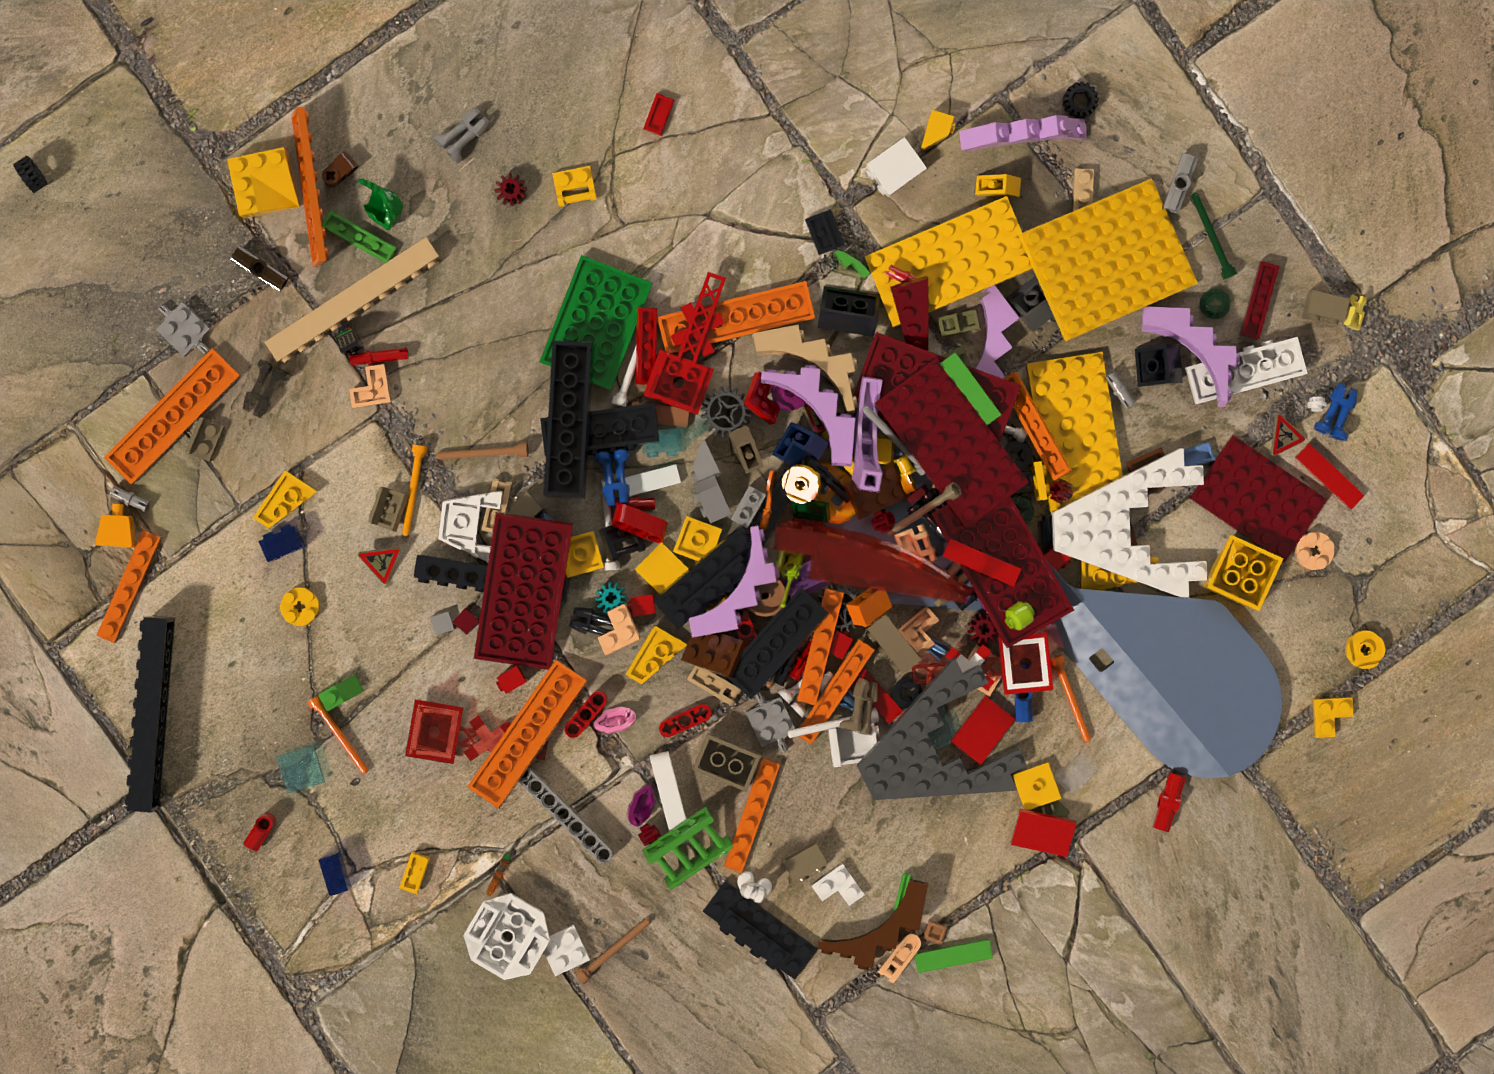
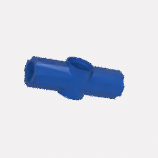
(1023, 706)

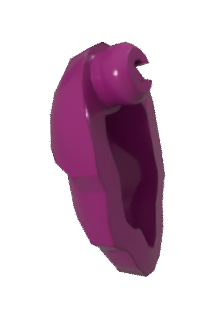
(641, 805)

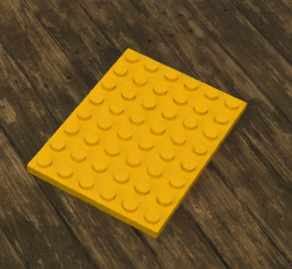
(1108, 259)

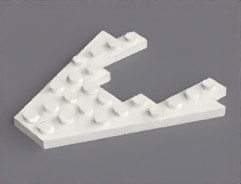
(1099, 526)

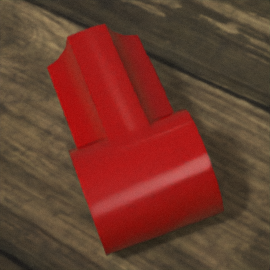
(259, 832)

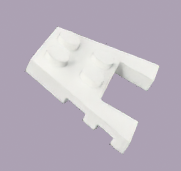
(461, 522)

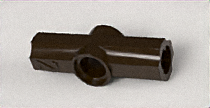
(269, 275)

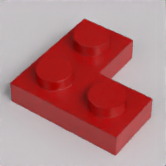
(758, 400)

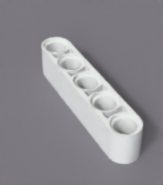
(668, 789)

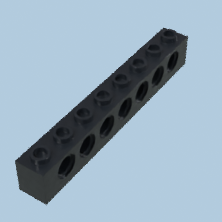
(424, 564)

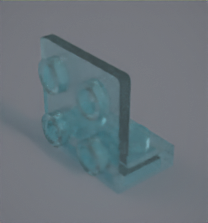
(669, 443)

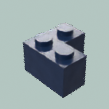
(797, 443)

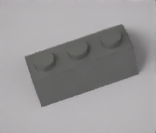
(1031, 304)

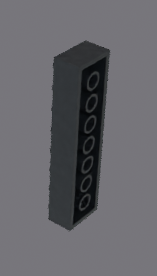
(568, 419)

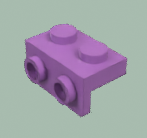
(808, 585)

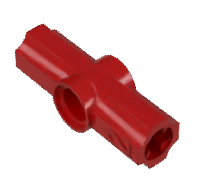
(1169, 802)

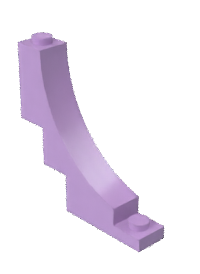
(997, 318)

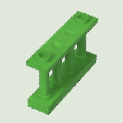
(680, 834)

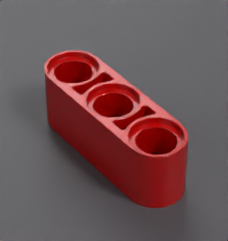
(639, 523)
(745, 619)
(579, 720)

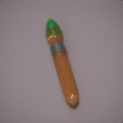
(498, 874)

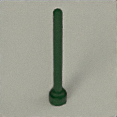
(1227, 270)

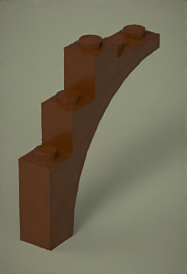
(886, 935)

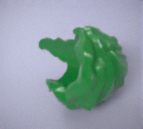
(383, 206)

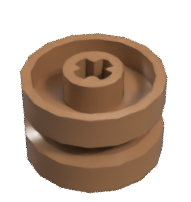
(769, 606)

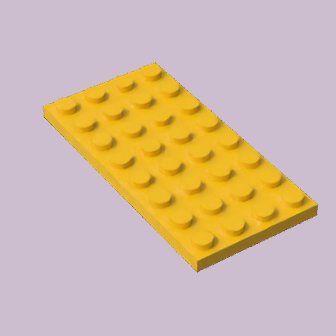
(956, 257)
(1080, 417)

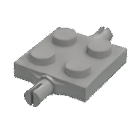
(184, 329)
(770, 721)

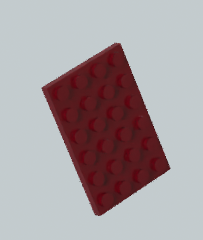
(1258, 498)

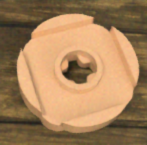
(1325, 549)

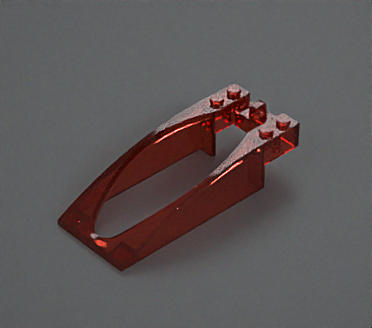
(867, 561)

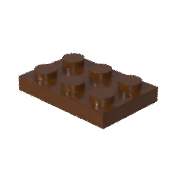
(869, 502)
(714, 653)

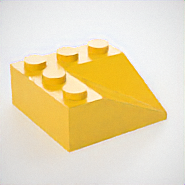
(263, 183)
(1243, 573)

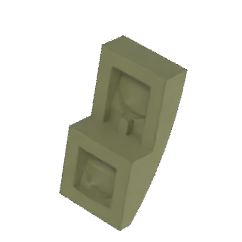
(959, 322)

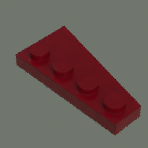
(912, 310)

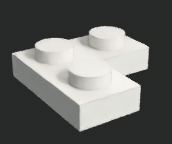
(838, 880)

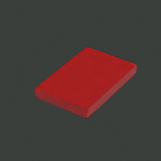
(982, 730)
(1043, 832)

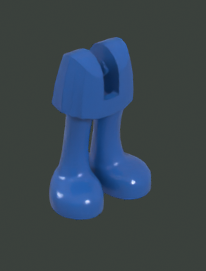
(1346, 405)
(605, 460)

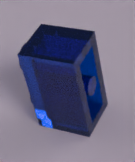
(282, 543)
(334, 873)

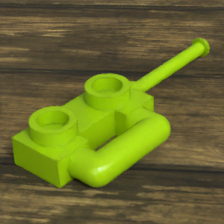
(790, 570)

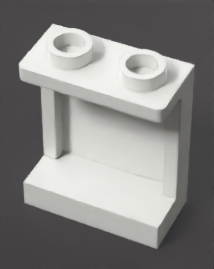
(895, 167)
(849, 746)

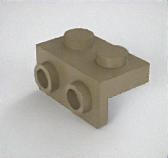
(388, 508)

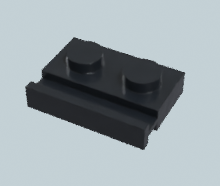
(824, 232)

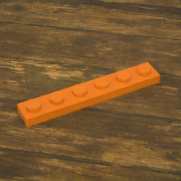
(1039, 432)
(129, 586)
(820, 648)
(837, 687)
(752, 815)

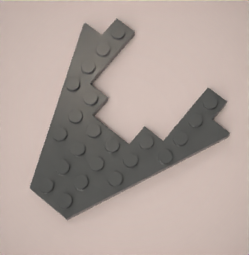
(906, 762)

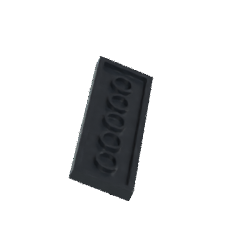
(777, 642)

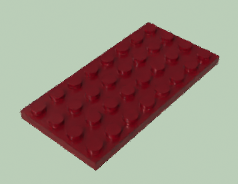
(897, 361)
(951, 442)
(1006, 537)
(523, 590)

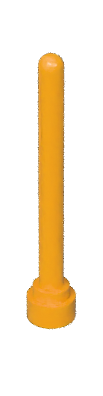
(419, 452)

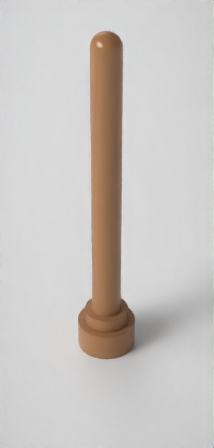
(520, 450)
(584, 973)

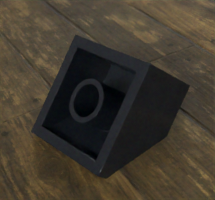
(1158, 365)

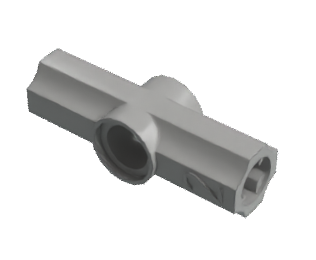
(1184, 172)

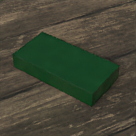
(812, 510)

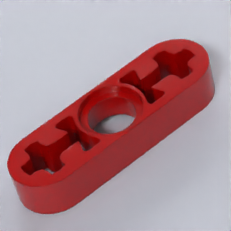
(674, 731)

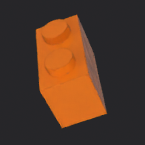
(868, 607)

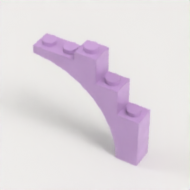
(1021, 131)
(1178, 325)
(824, 403)
(866, 467)
(758, 572)

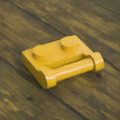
(573, 180)

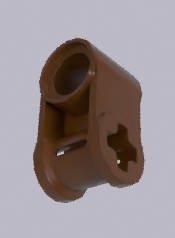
(341, 168)

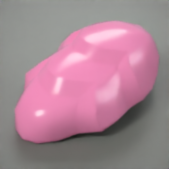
(615, 720)

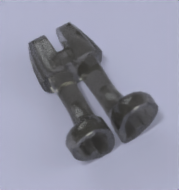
(252, 396)

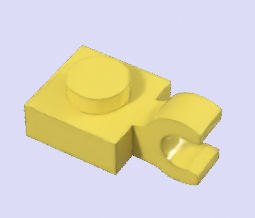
(1355, 314)

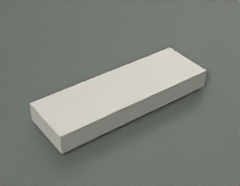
(653, 480)

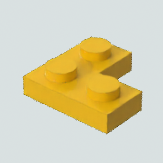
(1325, 713)

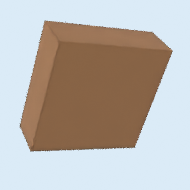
(934, 932)

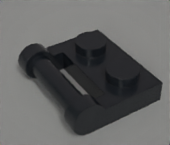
(612, 536)

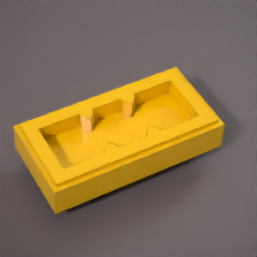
(414, 872)

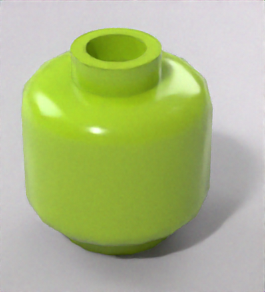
(1019, 615)

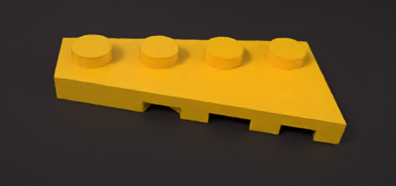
(1100, 579)

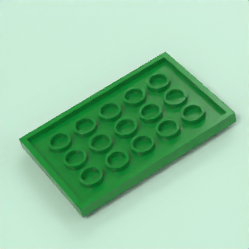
(602, 311)

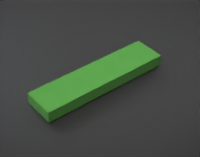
(359, 237)
(970, 388)
(953, 955)

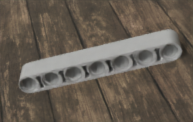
(566, 822)

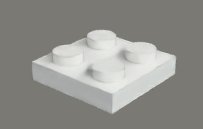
(565, 950)

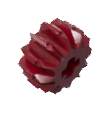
(504, 189)
(977, 632)

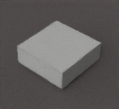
(442, 623)

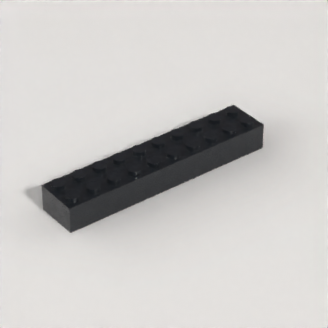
(150, 713)

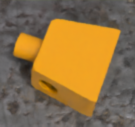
(116, 529)

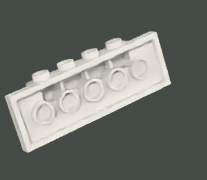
(1256, 368)

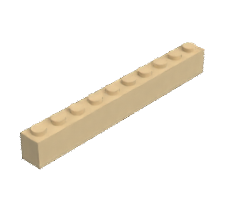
(353, 300)

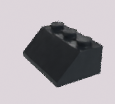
(849, 311)

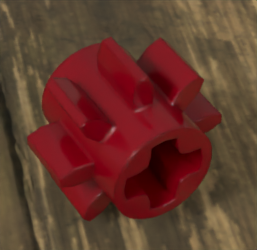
(1061, 491)
(883, 521)
(649, 834)

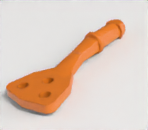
(767, 511)

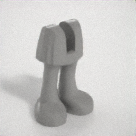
(478, 129)

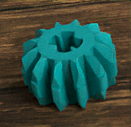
(606, 593)

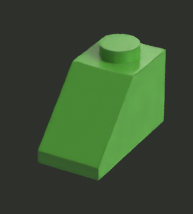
(341, 693)

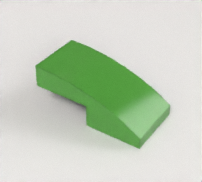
(847, 260)

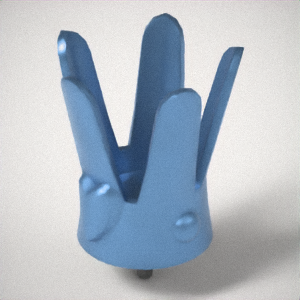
(937, 647)
(848, 702)

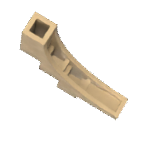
(837, 369)

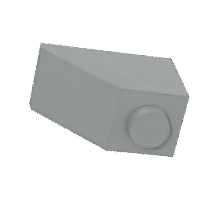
(704, 464)

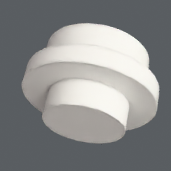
(1317, 404)

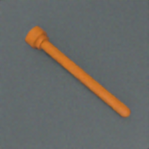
(1057, 663)
(317, 704)

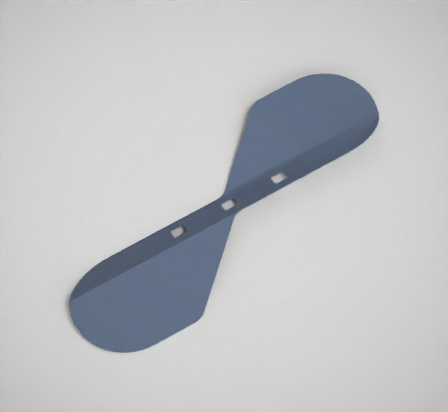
(1180, 668)

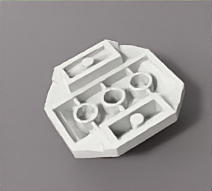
(502, 956)

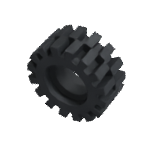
(1080, 111)
(30, 174)

